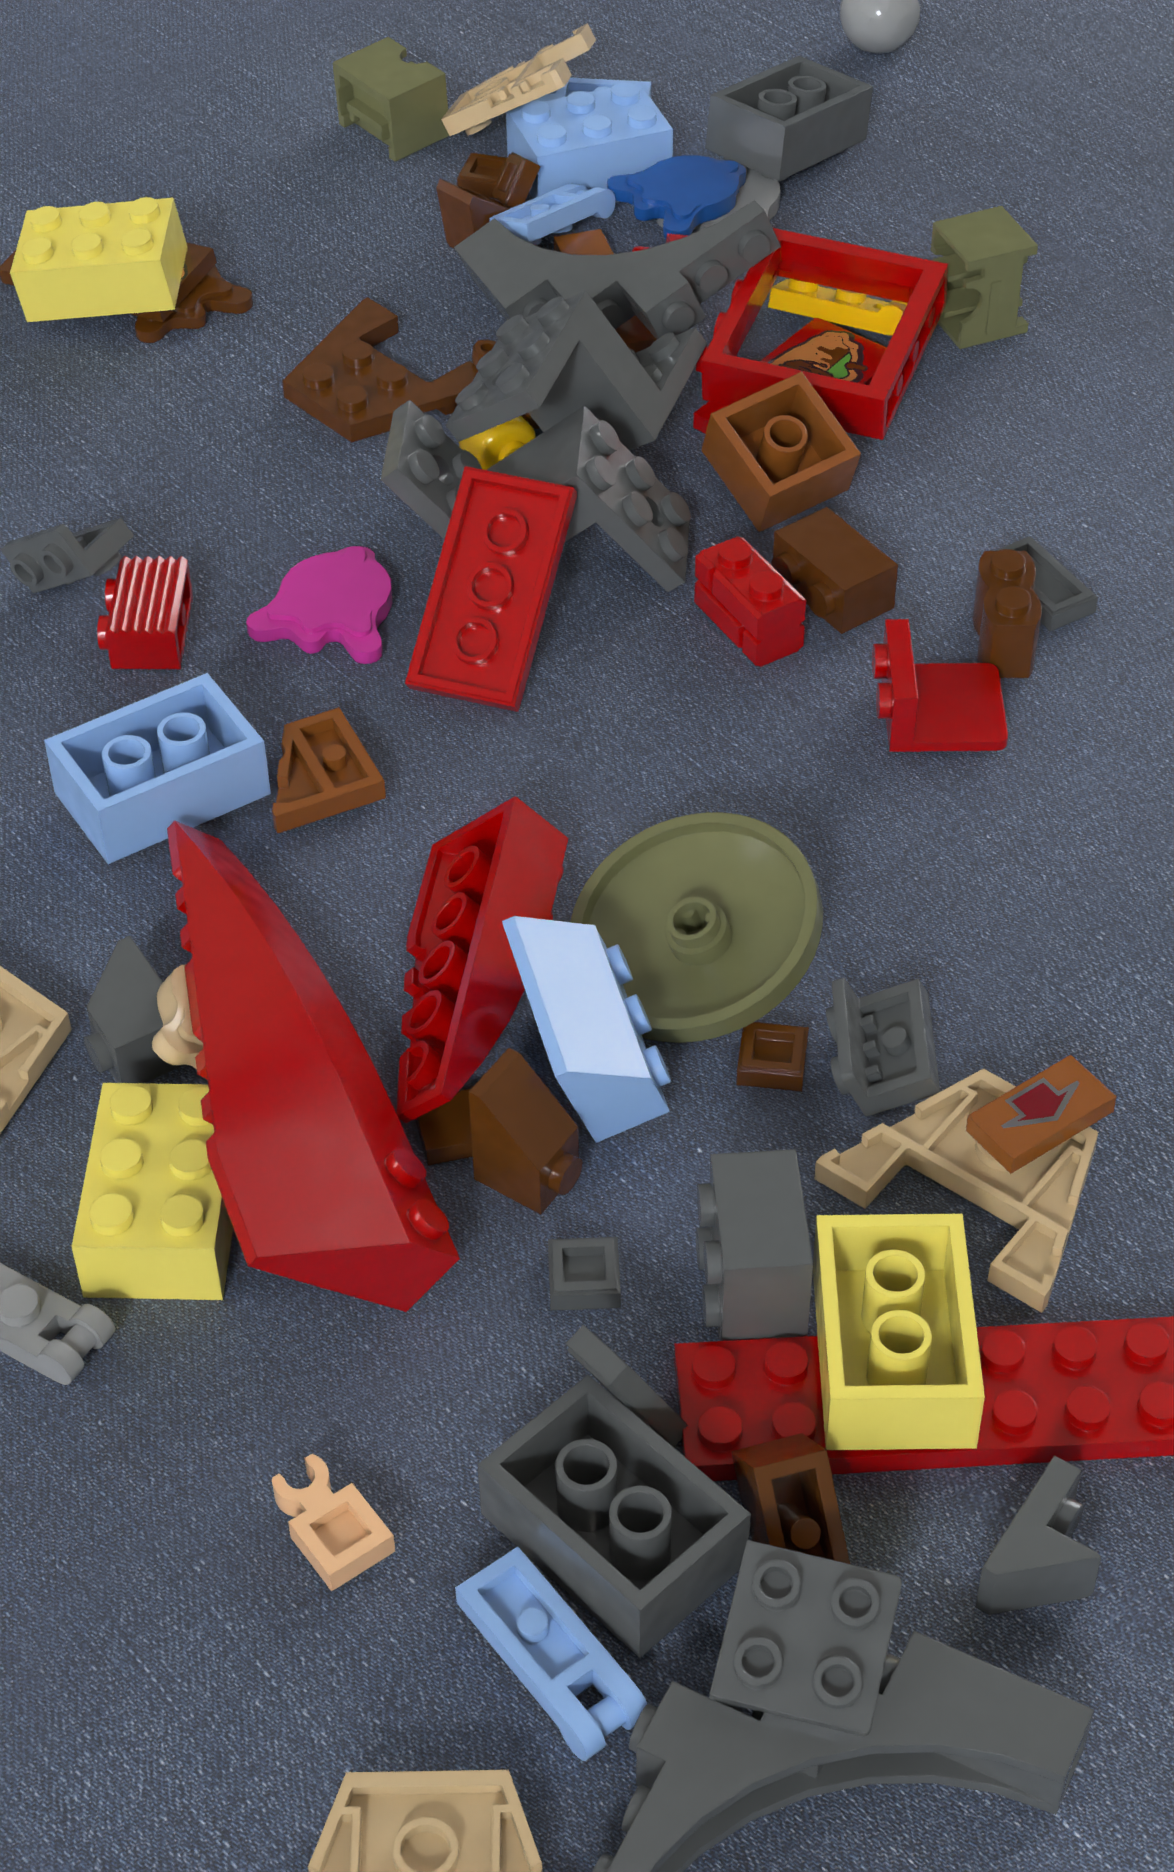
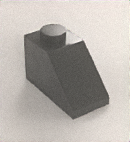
(126, 1018)

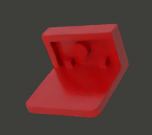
(936, 702)

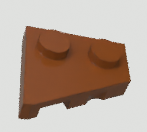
(323, 771)

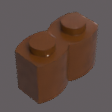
(1007, 612)

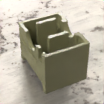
(391, 97)
(984, 275)

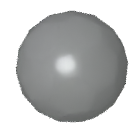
(879, 24)

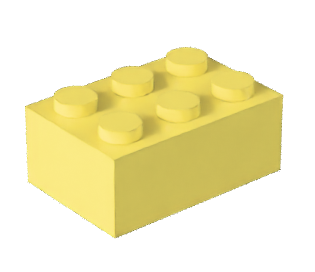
(99, 259)
(150, 1200)
(896, 1332)

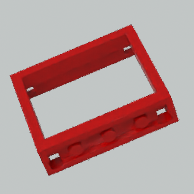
(844, 266)

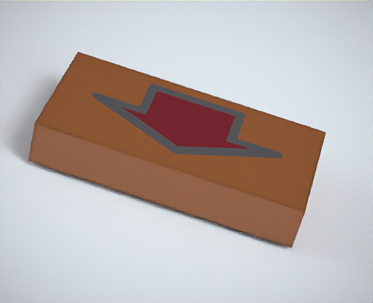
(1040, 1113)

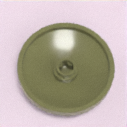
(710, 921)

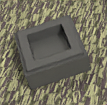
(584, 1273)

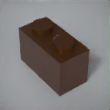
(835, 569)

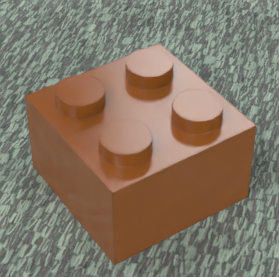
(780, 451)

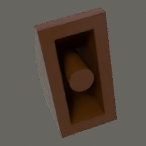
(522, 1135)
(791, 1497)

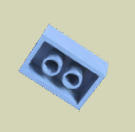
(589, 136)
(158, 762)

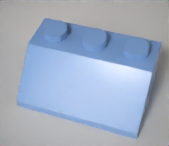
(589, 1023)

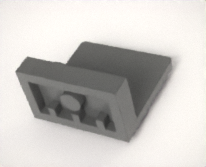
(806, 1639)

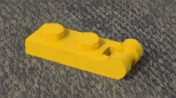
(836, 306)

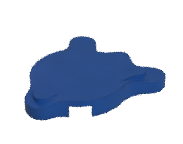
(681, 191)

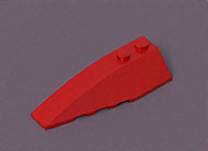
(464, 965)

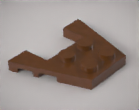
(358, 387)

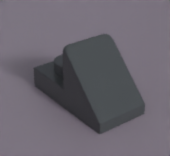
(1036, 1556)

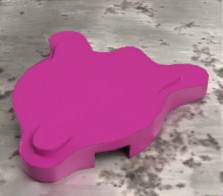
(329, 600)

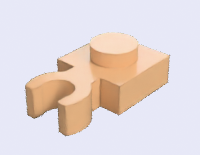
(332, 1530)

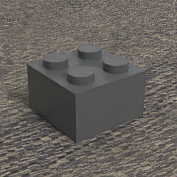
(754, 1246)

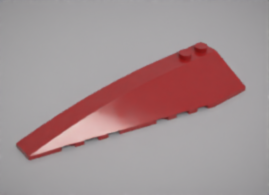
(296, 1107)

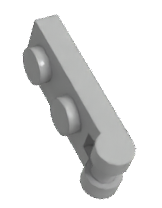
(35, 1316)

